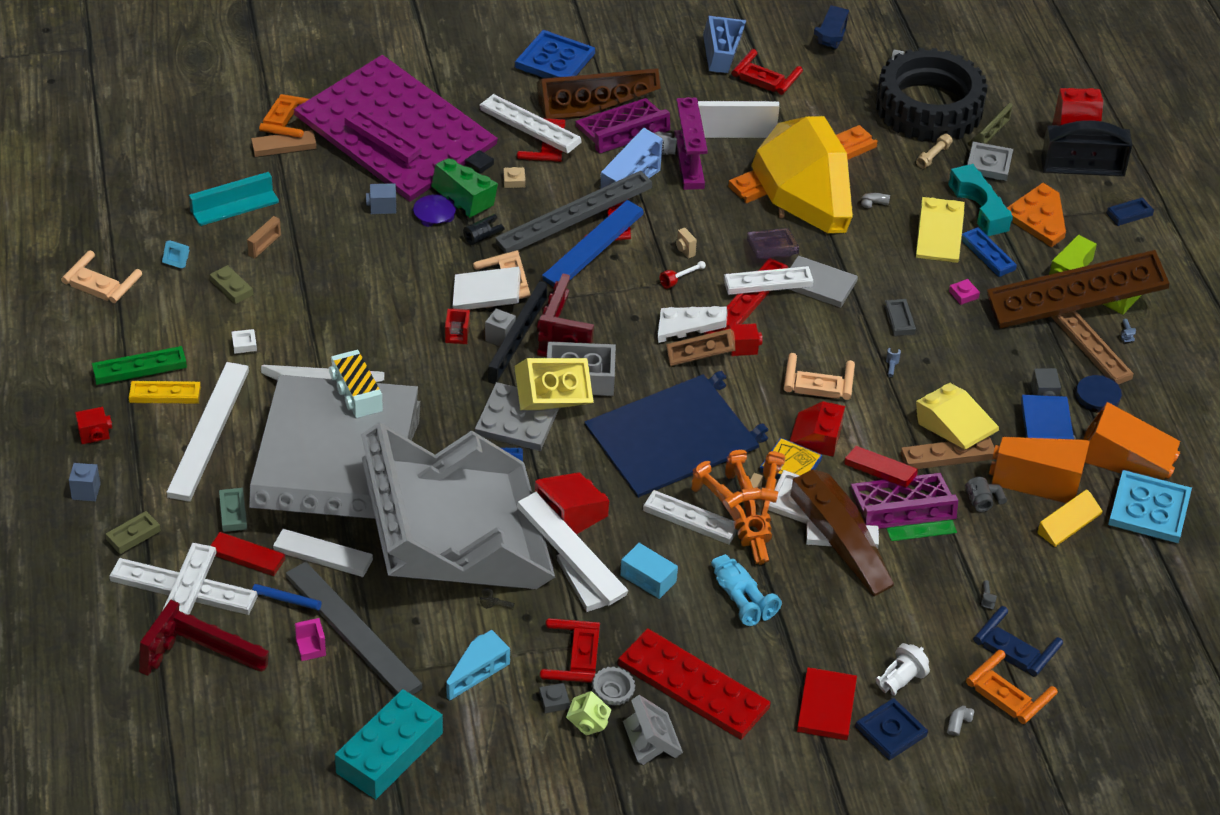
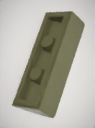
(993, 126)

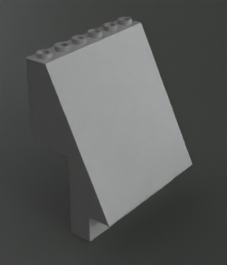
(316, 447)
(453, 511)

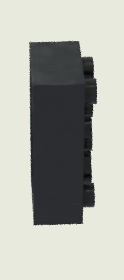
(1086, 149)

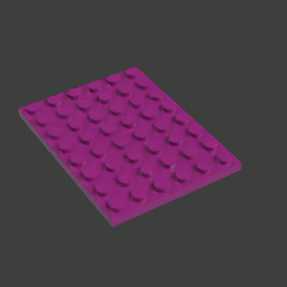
(406, 107)

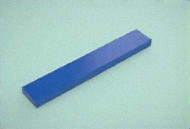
(594, 242)

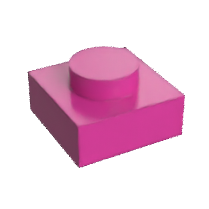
(964, 291)

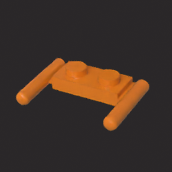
(281, 114)
(1004, 693)

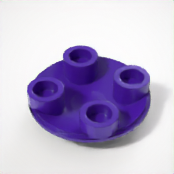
(434, 210)

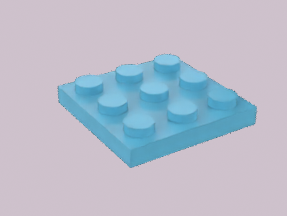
(1150, 506)

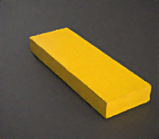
(164, 392)

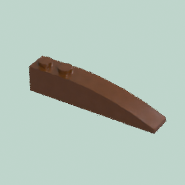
(594, 92)
(843, 526)

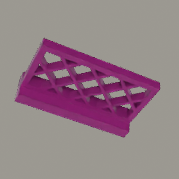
(619, 132)
(905, 510)

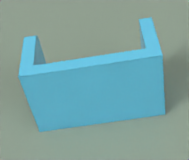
(649, 570)

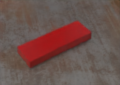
(881, 466)
(248, 554)

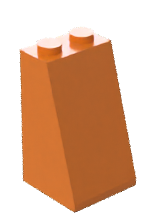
(1129, 444)
(1040, 466)

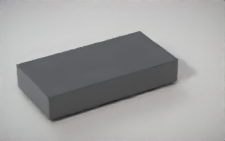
(900, 317)

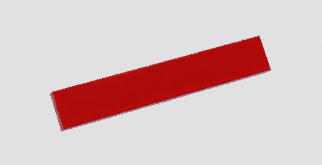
(745, 303)

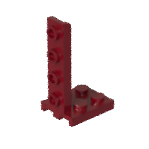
(557, 329)
(172, 622)

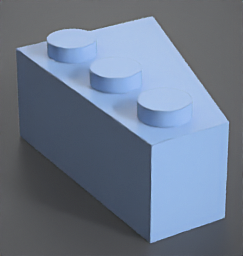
(640, 154)

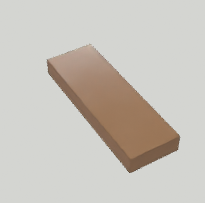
(283, 144)

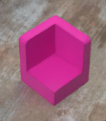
(310, 639)

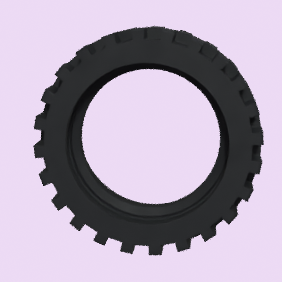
(932, 69)

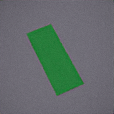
(921, 530)

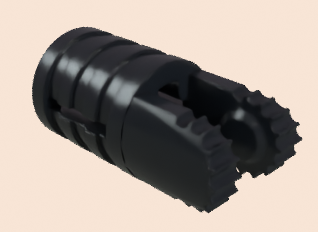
(482, 230)

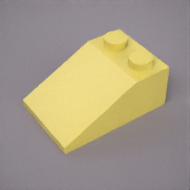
(940, 229)
(553, 383)
(955, 416)

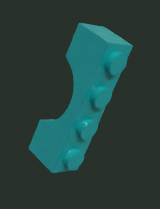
(970, 184)

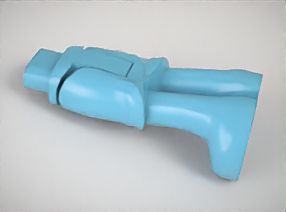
(736, 583)

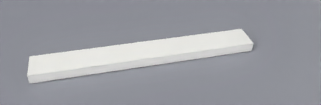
(207, 432)

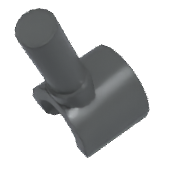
(988, 599)

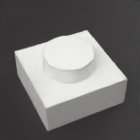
(244, 341)

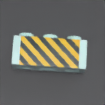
(356, 384)

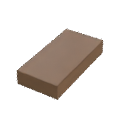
(264, 237)

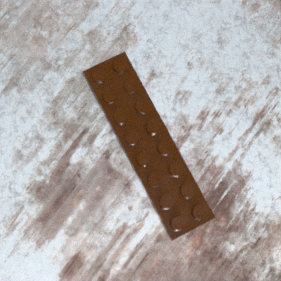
(1077, 289)

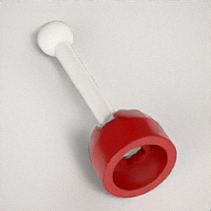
(670, 278)

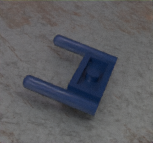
(1016, 651)

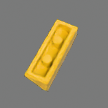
(1069, 518)

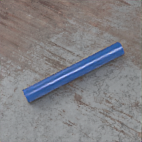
(287, 597)

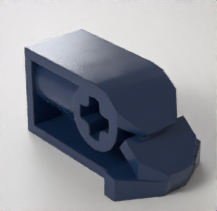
(833, 27)

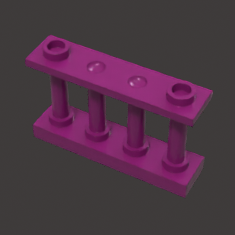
(690, 143)

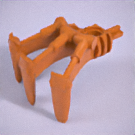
(735, 460)

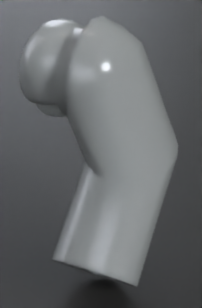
(868, 199)
(956, 719)

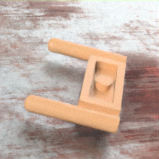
(507, 260)
(96, 283)
(818, 384)

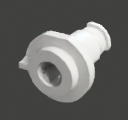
(909, 663)

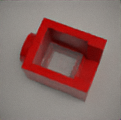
(457, 326)

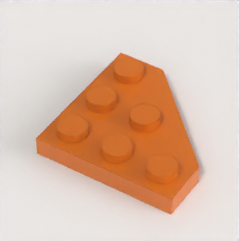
(1040, 214)

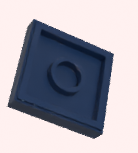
(891, 729)

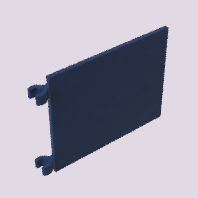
(672, 433)

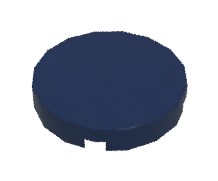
(1096, 391)

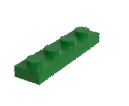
(139, 365)

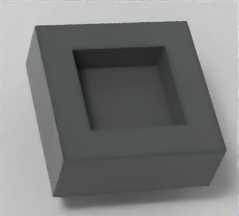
(554, 698)

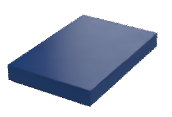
(1046, 417)

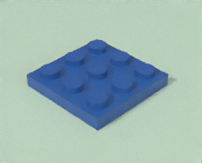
(554, 56)

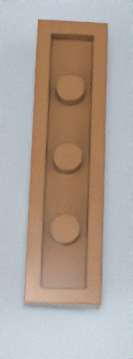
(946, 454)

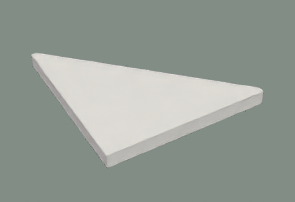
(274, 371)

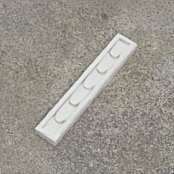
(530, 123)
(572, 548)
(162, 581)

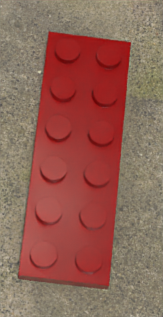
(694, 683)

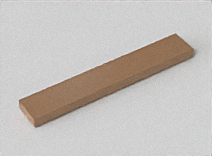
(1093, 347)

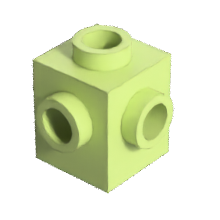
(588, 713)

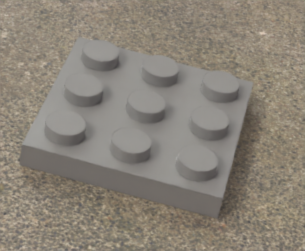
(507, 423)

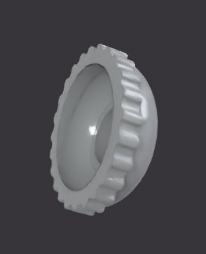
(613, 686)

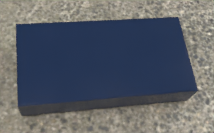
(1130, 211)

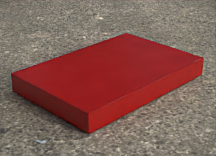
(827, 703)

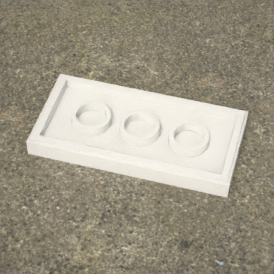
(738, 118)

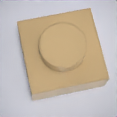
(514, 177)
(686, 243)

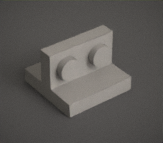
(651, 731)

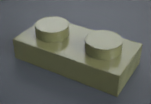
(231, 284)
(133, 532)

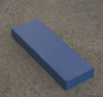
(988, 252)

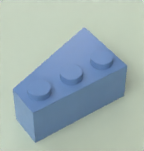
(721, 42)

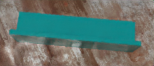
(233, 199)

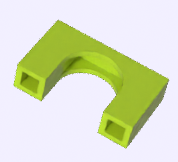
(1080, 254)

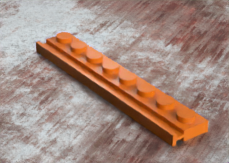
(854, 141)

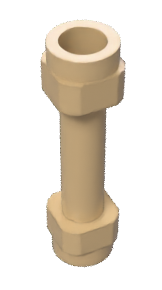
(925, 159)

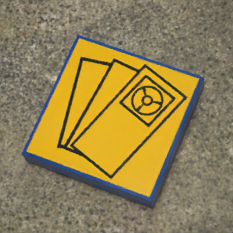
(797, 458)

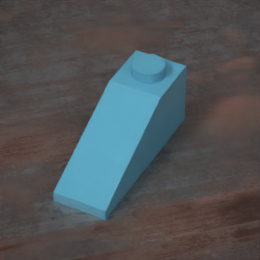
(481, 660)

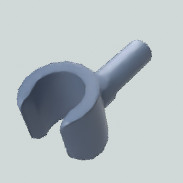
(1127, 334)
(892, 359)

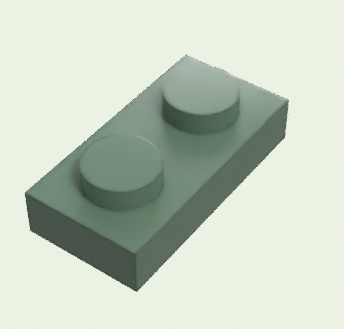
(233, 509)

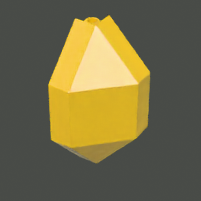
(807, 172)

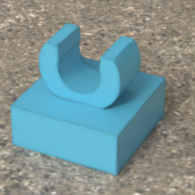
(175, 254)

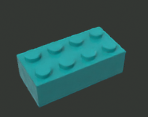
(389, 743)

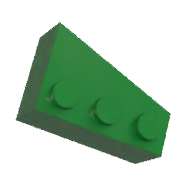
(464, 186)

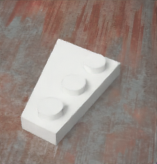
(684, 320)

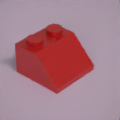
(819, 427)

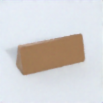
(701, 347)

